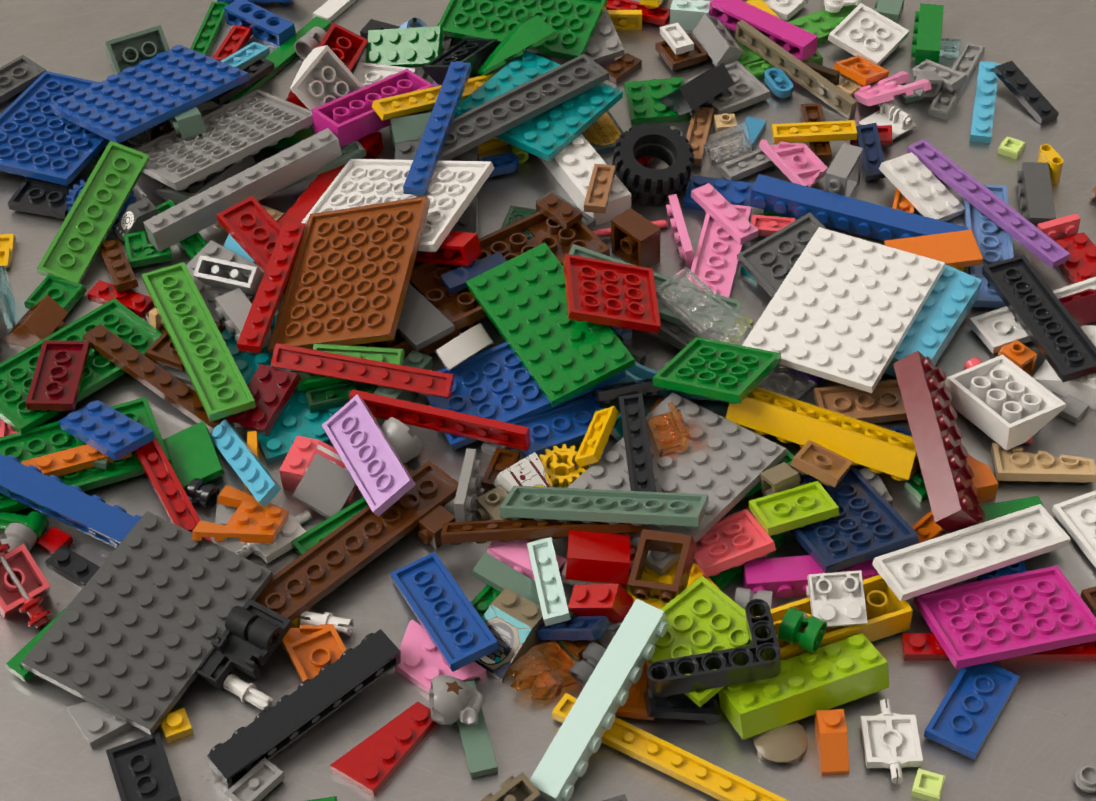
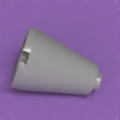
(401, 440)

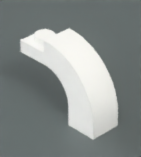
(464, 346)

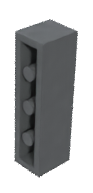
(1036, 192)

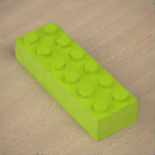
(806, 684)

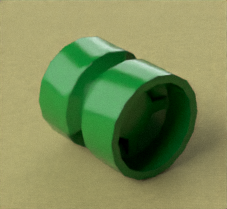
(793, 626)

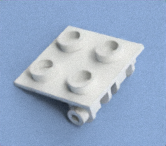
(891, 115)

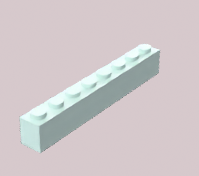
(599, 701)

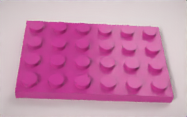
(1007, 616)

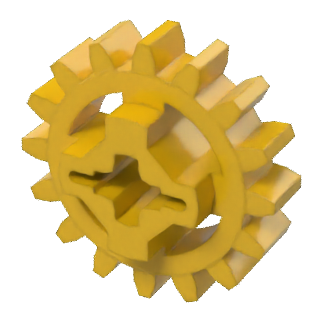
(562, 465)

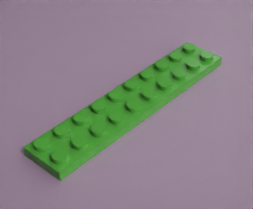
(198, 342)

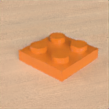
(861, 70)

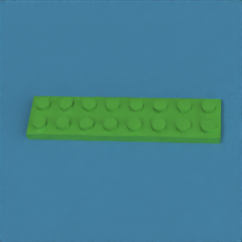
(817, 23)
(93, 213)

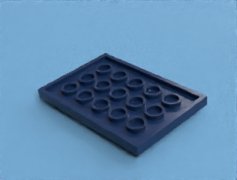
(862, 530)

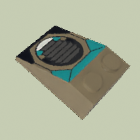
(514, 625)

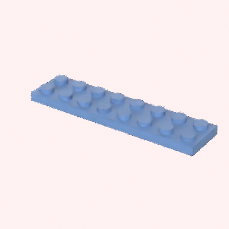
(993, 244)

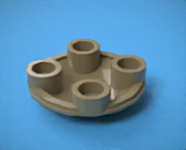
(782, 744)

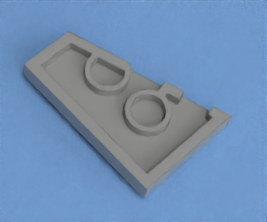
(96, 723)

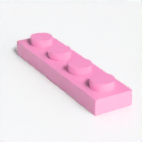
(724, 213)
(681, 236)

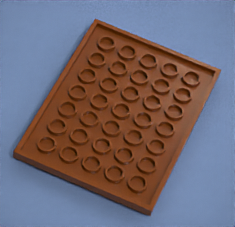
(351, 275)

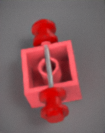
(22, 585)

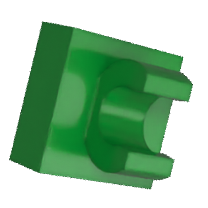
(916, 487)

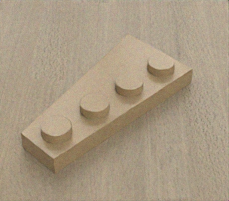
(1025, 466)

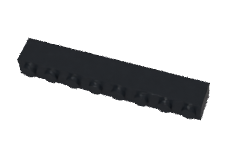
(304, 708)

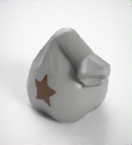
(454, 700)

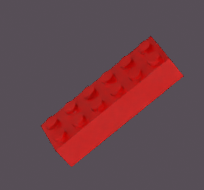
(347, 47)

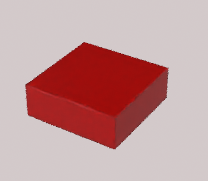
(53, 540)

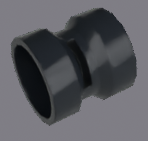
(201, 492)

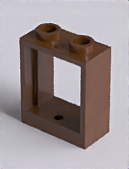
(662, 542)

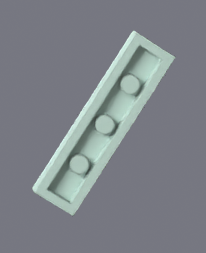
(548, 581)

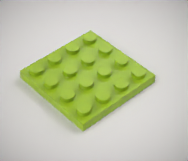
(699, 623)

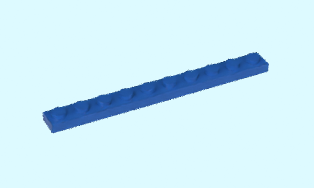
(437, 129)

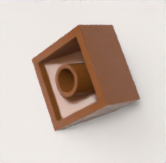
(37, 323)

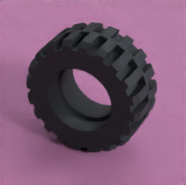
(655, 142)

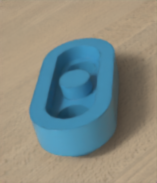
(778, 82)

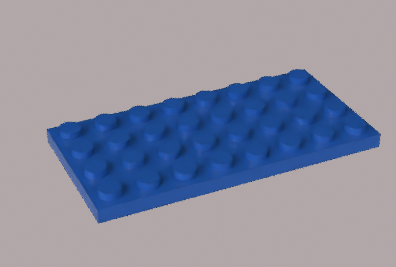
(496, 388)

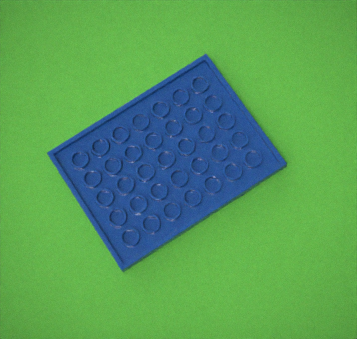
(149, 93)
(42, 143)

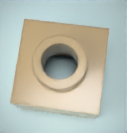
(724, 122)

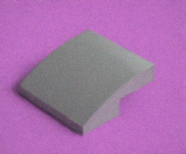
(324, 487)

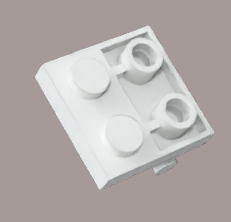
(838, 598)

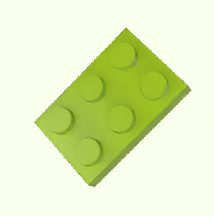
(793, 508)

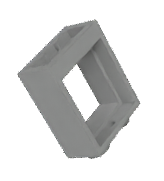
(844, 171)

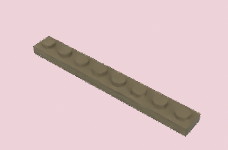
(796, 69)

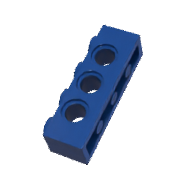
(264, 24)

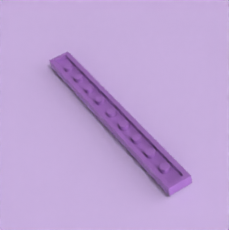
(990, 204)

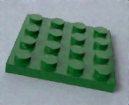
(717, 370)

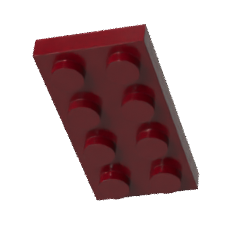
(58, 375)

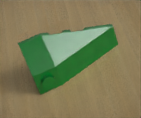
(525, 35)

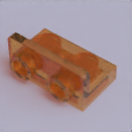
(668, 431)

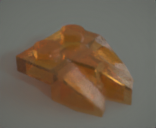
(542, 671)

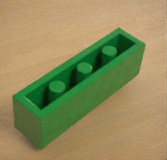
(927, 33)

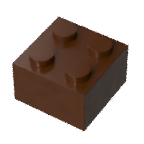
(635, 239)

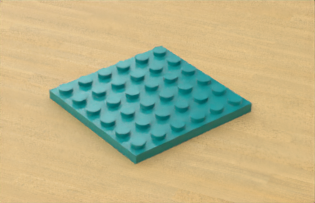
(553, 129)

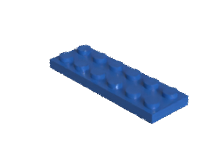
(444, 611)

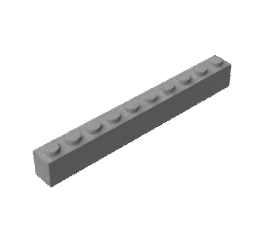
(257, 181)

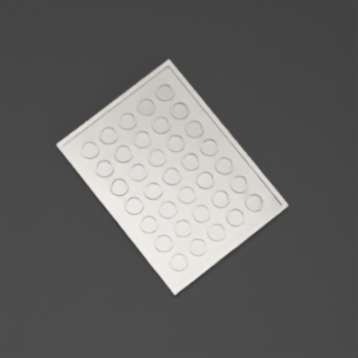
(382, 181)
(845, 308)

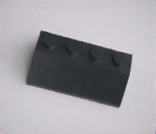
(467, 51)

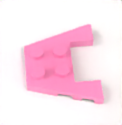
(888, 88)

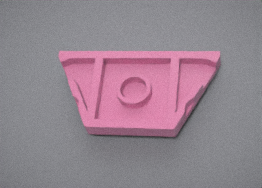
(795, 162)
(423, 661)

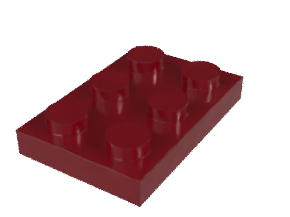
(271, 392)

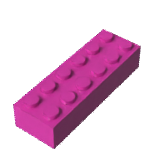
(353, 116)

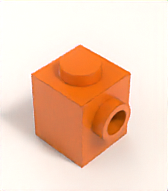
(1020, 355)

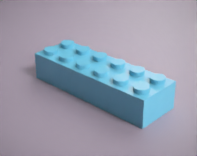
(939, 316)

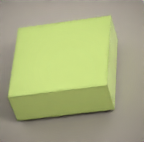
(1011, 147)
(928, 785)

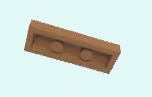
(599, 188)

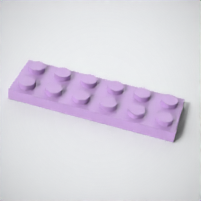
(368, 455)

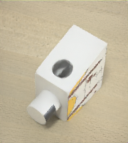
(524, 473)

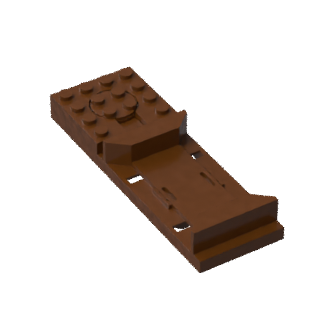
(461, 306)

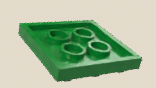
(644, 101)

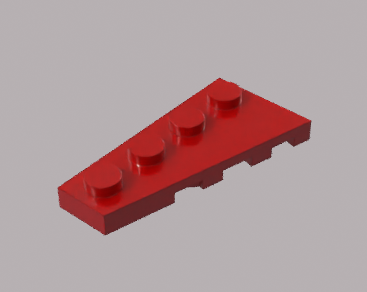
(382, 753)

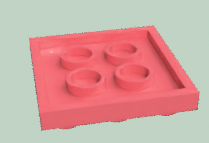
(732, 543)

